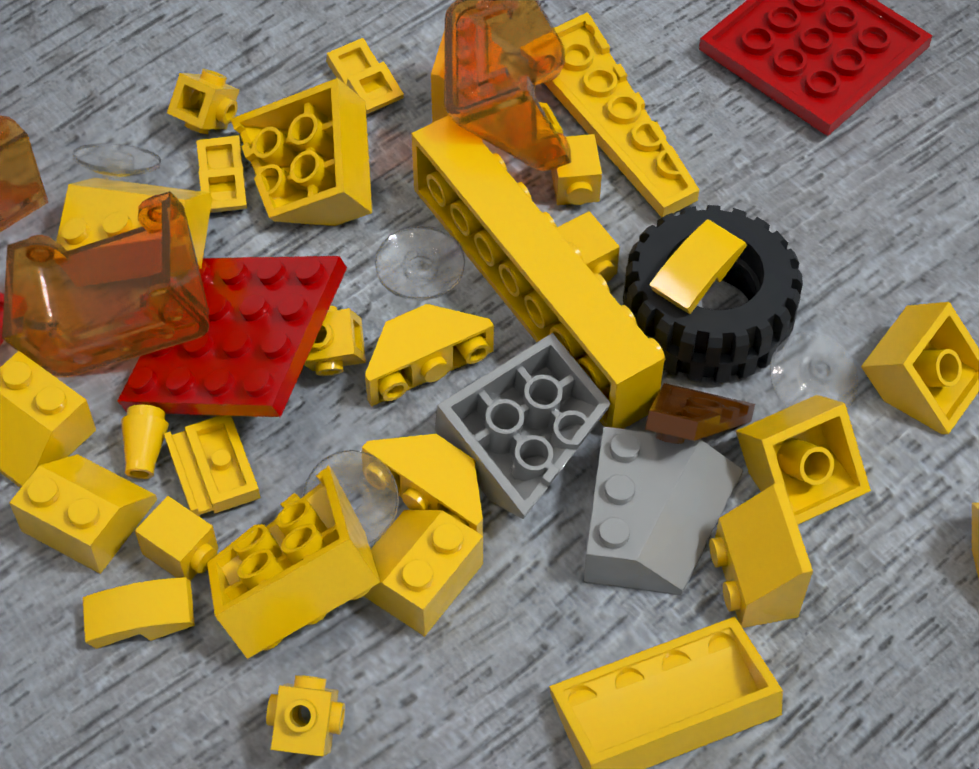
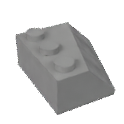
(523, 422)
(654, 509)

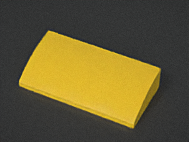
(668, 699)

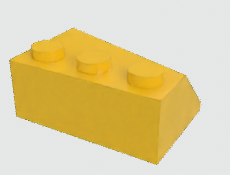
(310, 155)
(106, 208)
(292, 568)

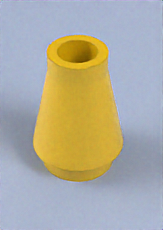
(142, 439)

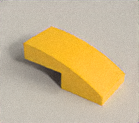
(364, 75)
(222, 172)
(696, 265)
(141, 608)

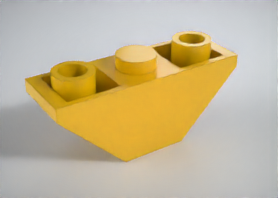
(424, 348)
(432, 475)

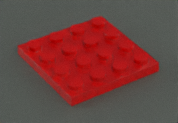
(816, 53)
(256, 343)

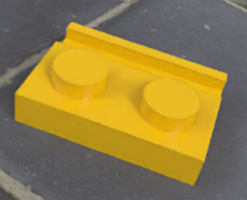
(212, 466)

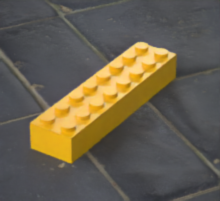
(535, 267)

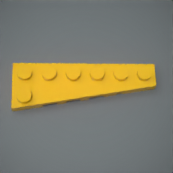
(605, 105)

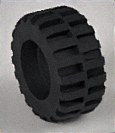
(711, 340)

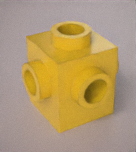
(203, 101)
(337, 343)
(291, 731)

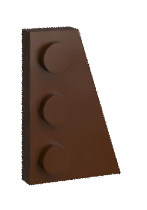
(693, 414)

